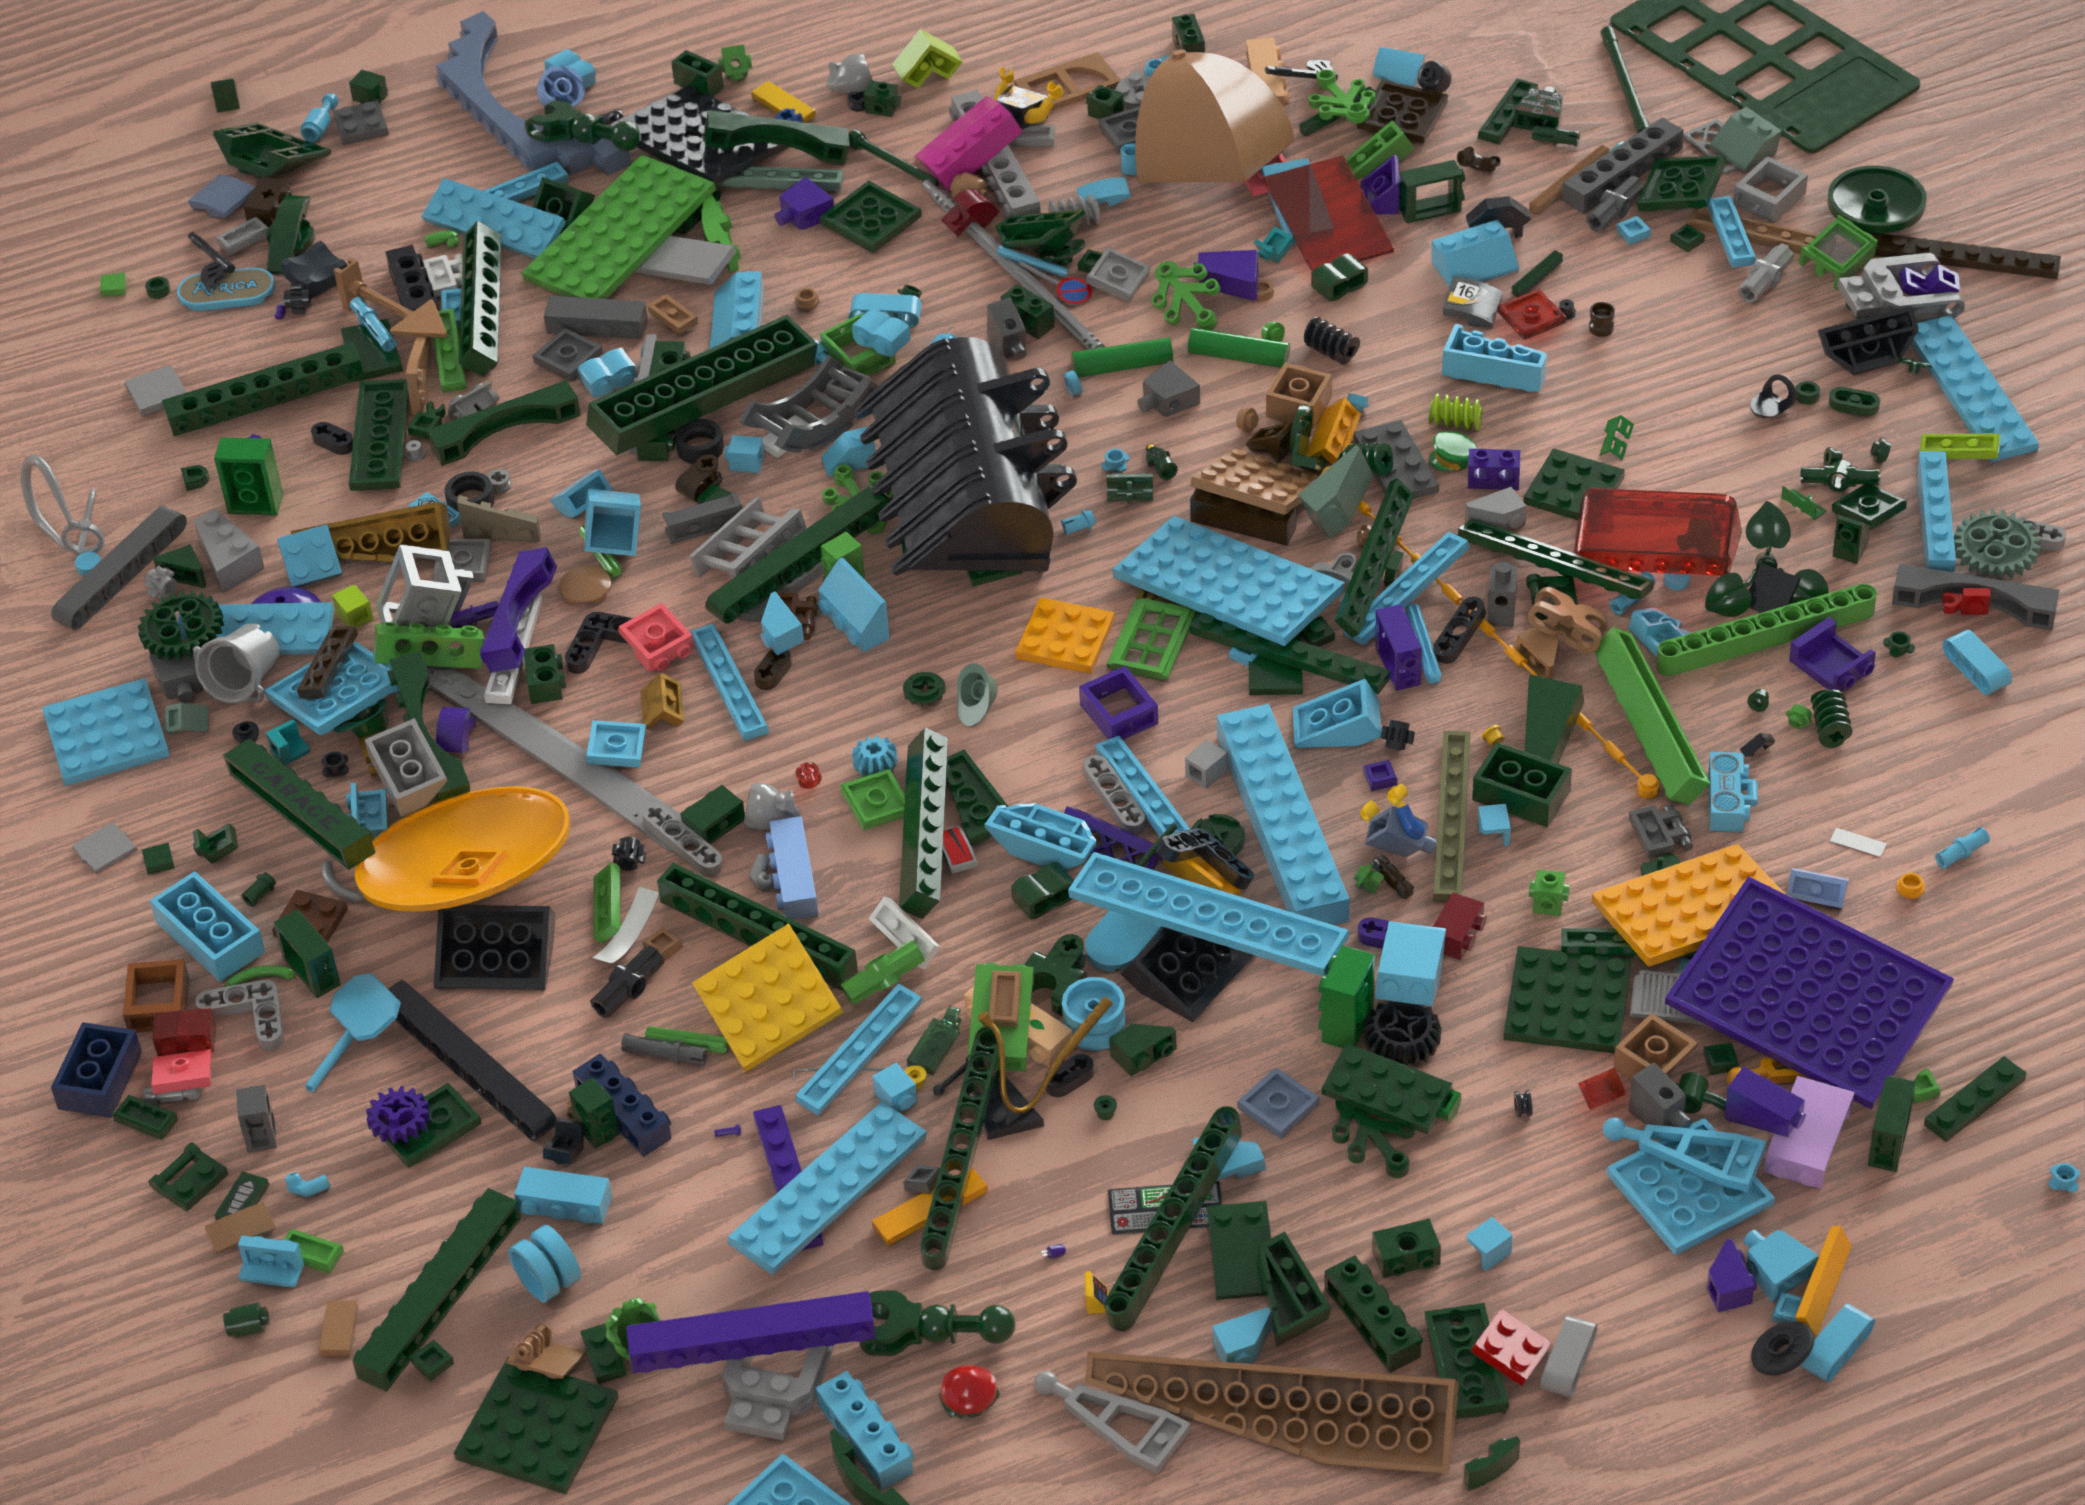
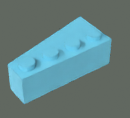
(1493, 361)

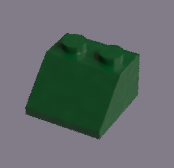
(562, 200)

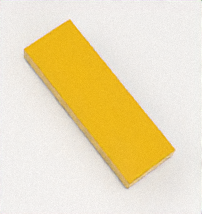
(778, 100)

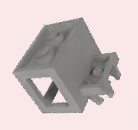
(423, 600)

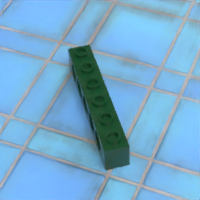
(664, 355)

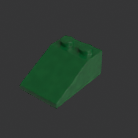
(1234, 1242)

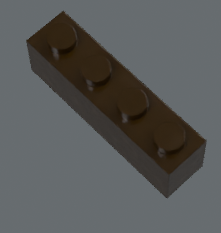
(1241, 517)

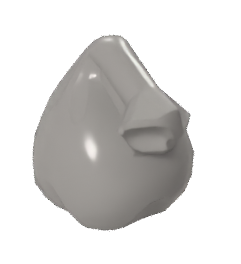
(850, 75)
(768, 804)

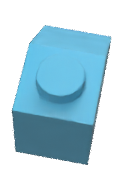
(848, 451)
(780, 626)
(1242, 1337)

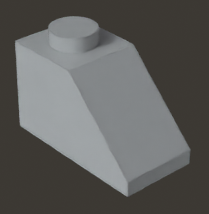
(1500, 509)

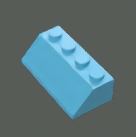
(737, 307)

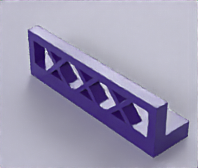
(1119, 835)

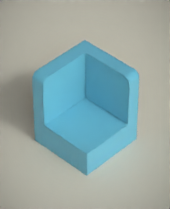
(1494, 820)
(1492, 1242)

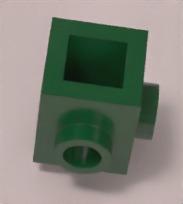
(882, 98)

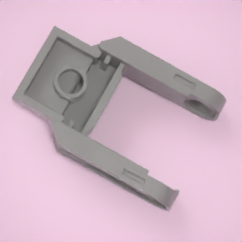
(1879, 290)
(767, 1399)

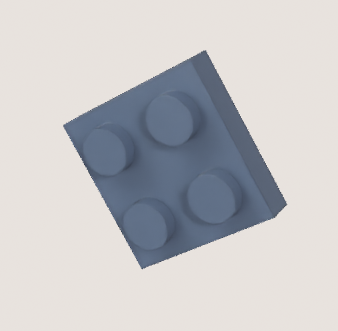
(1278, 1103)

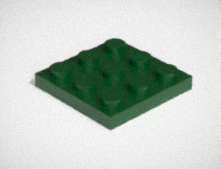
(1681, 183)
(870, 216)
(1565, 479)

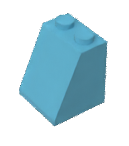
(612, 522)
(1411, 964)

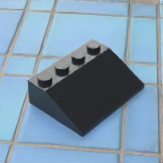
(494, 947)
(1183, 971)

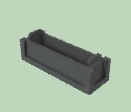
(701, 518)

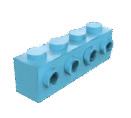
(863, 1426)

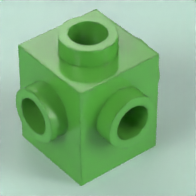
(737, 54)
(1549, 892)

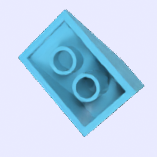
(1338, 718)

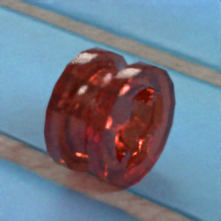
(803, 775)

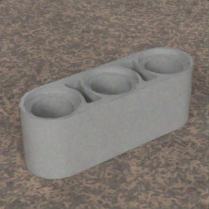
(1568, 1356)

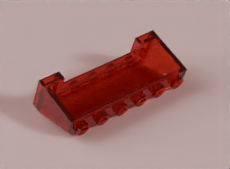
(1659, 531)

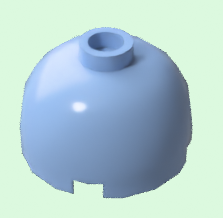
(560, 85)

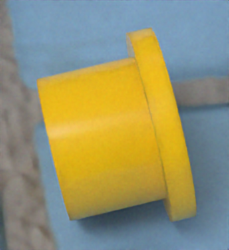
(1493, 735)
(917, 1075)

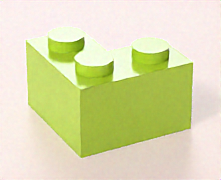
(926, 55)

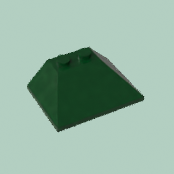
(266, 150)

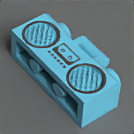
(1726, 803)

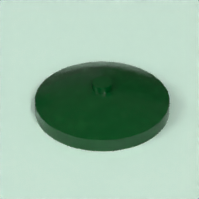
(1877, 198)

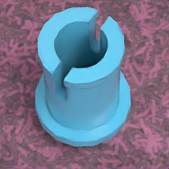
(1078, 522)

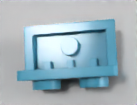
(369, 808)
(270, 1261)

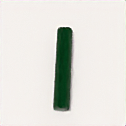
(1537, 273)

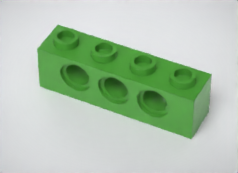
(439, 654)

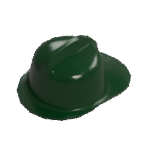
(366, 722)

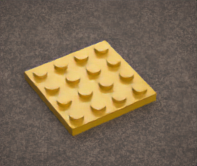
(767, 997)

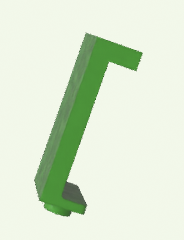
(1014, 1038)

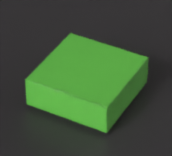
(113, 284)

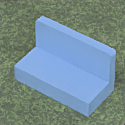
(1817, 887)

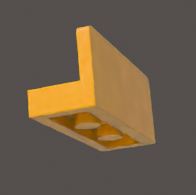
(1334, 430)
(1202, 873)

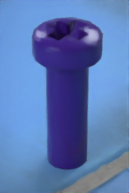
(728, 1131)

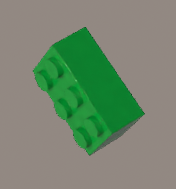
(248, 476)
(1346, 996)

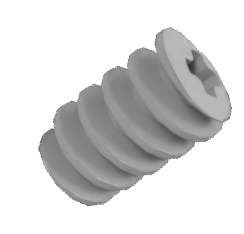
(1090, 207)

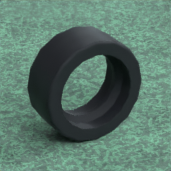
(696, 429)
(469, 481)

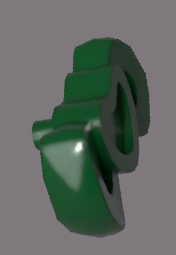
(1658, 864)

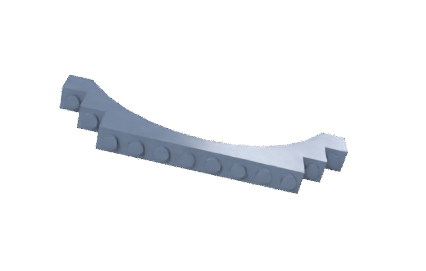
(464, 81)

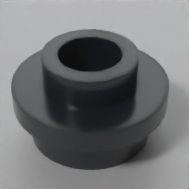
(245, 730)

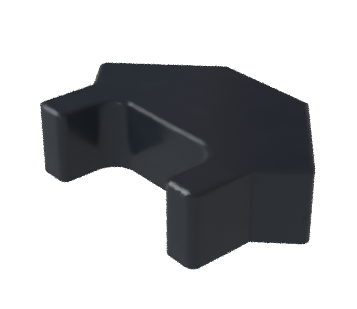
(1505, 209)

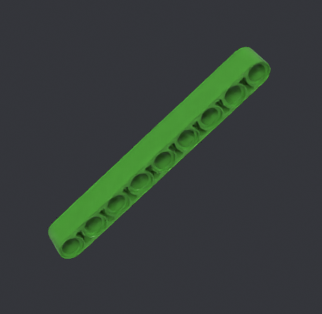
(1763, 629)

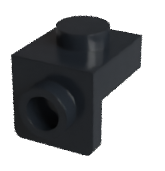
(566, 1143)

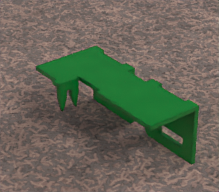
(1611, 427)
(1804, 503)

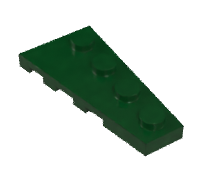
(972, 795)

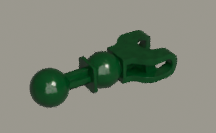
(586, 128)
(909, 1323)

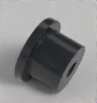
(1567, 308)

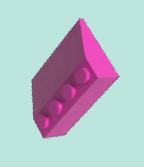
(969, 141)

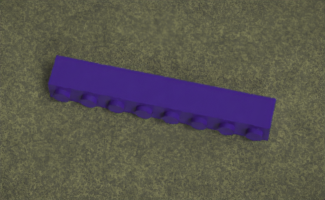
(750, 1332)

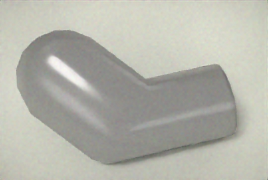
(758, 873)

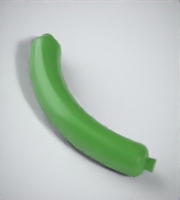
(260, 971)

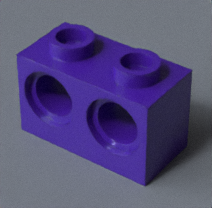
(1493, 469)

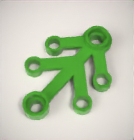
(1354, 112)
(1183, 291)
(845, 478)

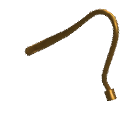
(1085, 1027)

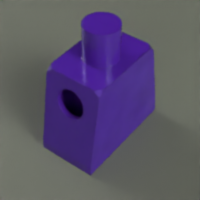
(803, 205)

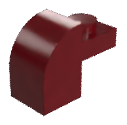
(970, 206)

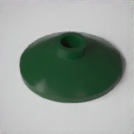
(1064, 255)

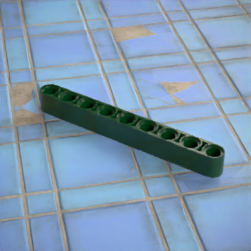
(794, 556)
(960, 1158)
(1173, 1229)

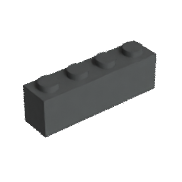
(596, 317)

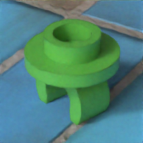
(1369, 879)

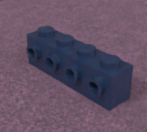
(635, 1113)

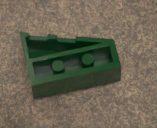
(1289, 1290)

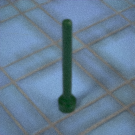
(858, 141)

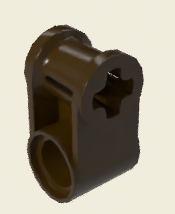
(699, 477)

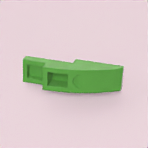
(717, 227)

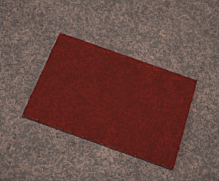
(1328, 212)

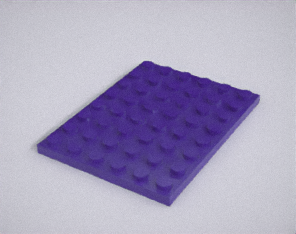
(1809, 991)

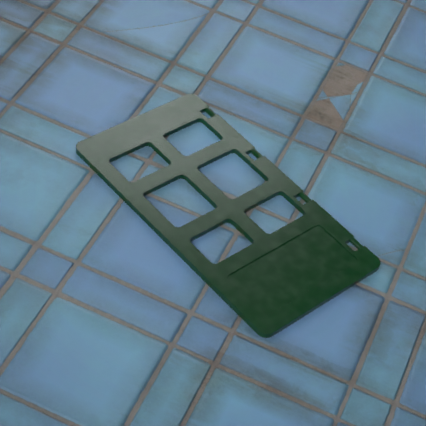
(1818, 102)

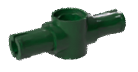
(1852, 476)

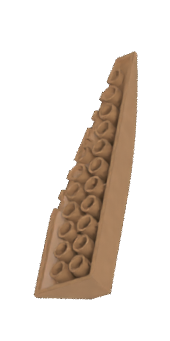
(1304, 1411)

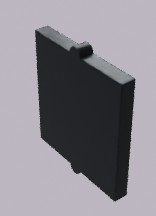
(1772, 588)

